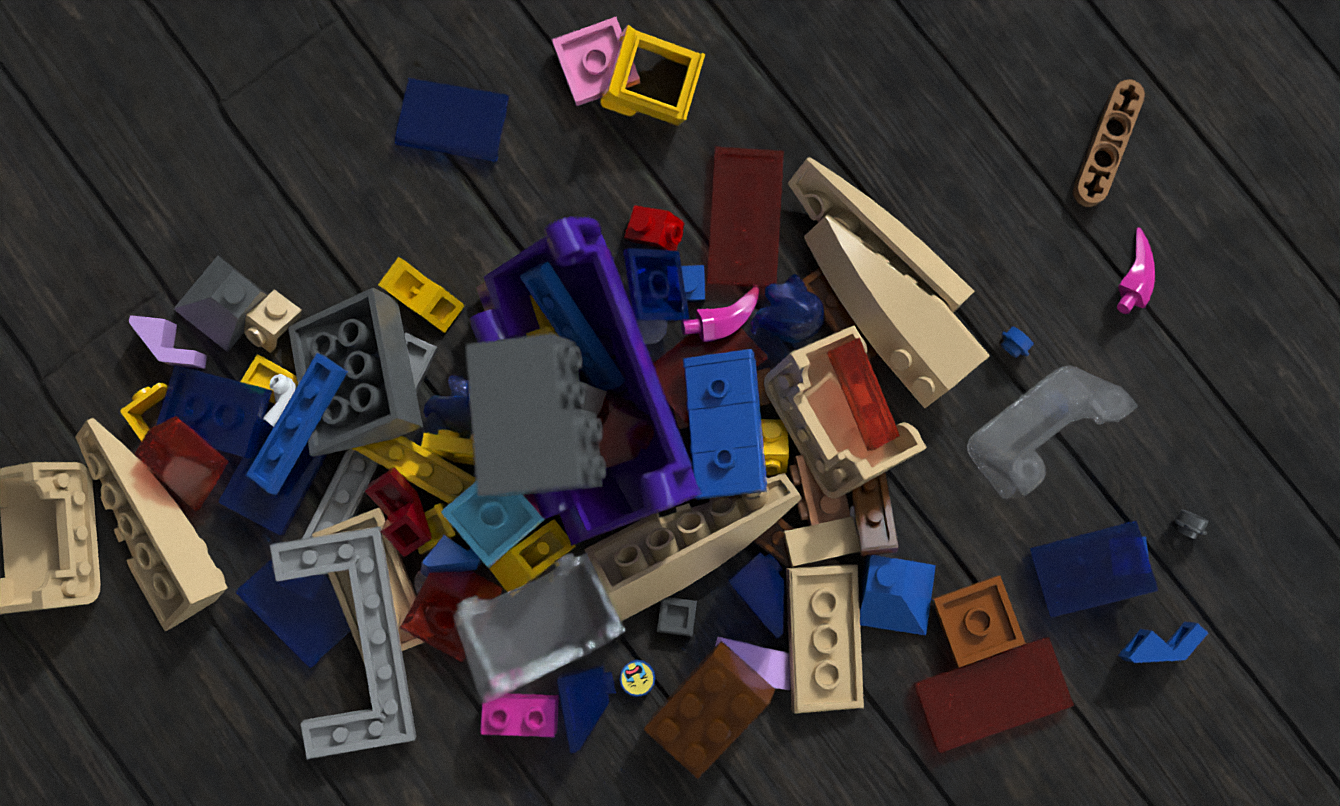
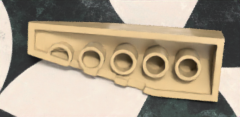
(827, 193)
(901, 321)
(165, 549)
(674, 551)

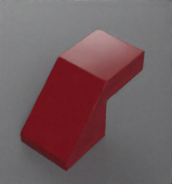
(406, 521)

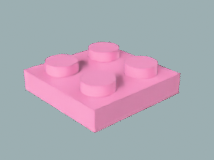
(590, 58)

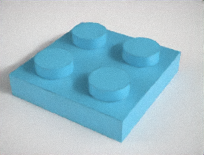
(491, 522)

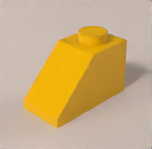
(532, 556)

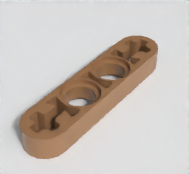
(1106, 142)

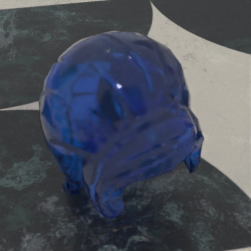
(793, 312)
(455, 409)

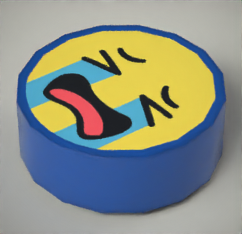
(637, 678)

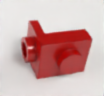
(654, 228)

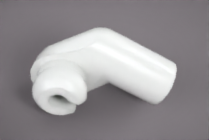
(283, 391)

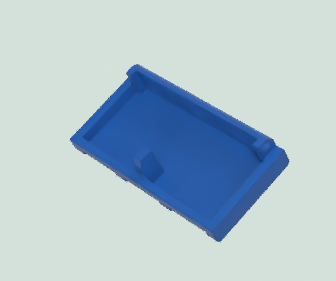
(725, 424)

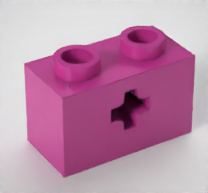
(521, 715)

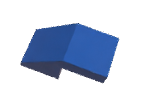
(449, 557)
(1149, 647)

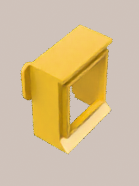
(628, 102)

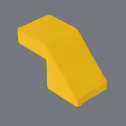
(421, 294)

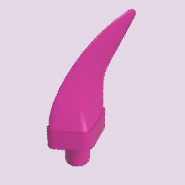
(1140, 280)
(721, 322)

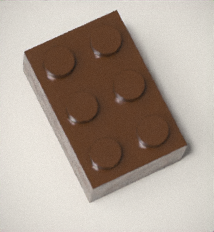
(709, 709)

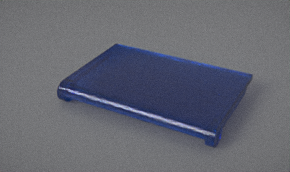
(452, 119)
(298, 611)

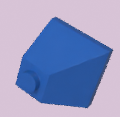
(896, 594)

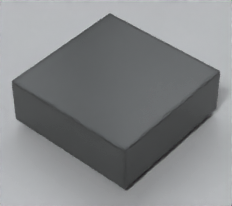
(677, 616)

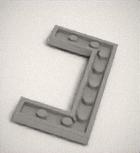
(391, 711)

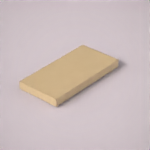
(401, 586)
(824, 638)

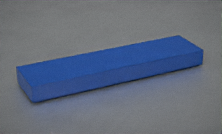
(572, 325)
(296, 424)

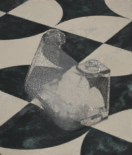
(1007, 442)
(536, 627)

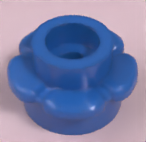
(1016, 342)

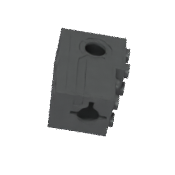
(531, 418)

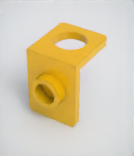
(141, 402)

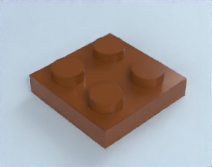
(978, 621)

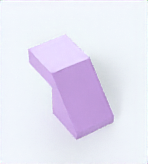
(160, 338)
(768, 663)

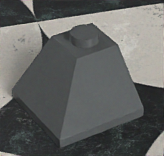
(220, 303)

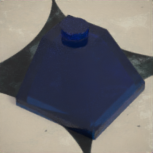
(656, 285)
(762, 590)
(584, 699)

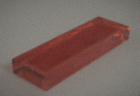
(863, 394)

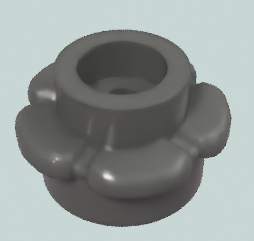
(1190, 524)

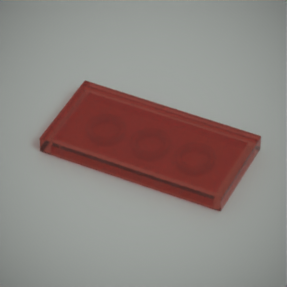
(745, 217)
(993, 694)

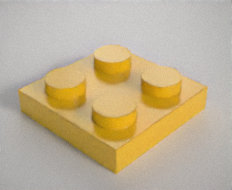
(450, 447)

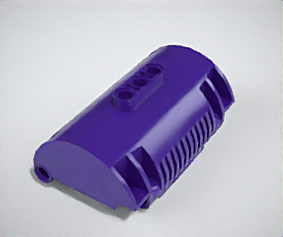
(585, 266)

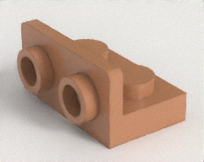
(815, 505)

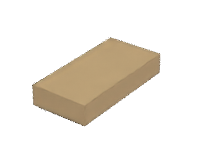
(821, 541)

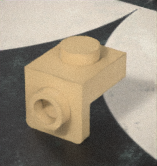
(270, 320)

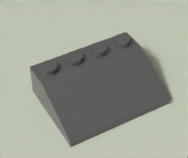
(379, 390)

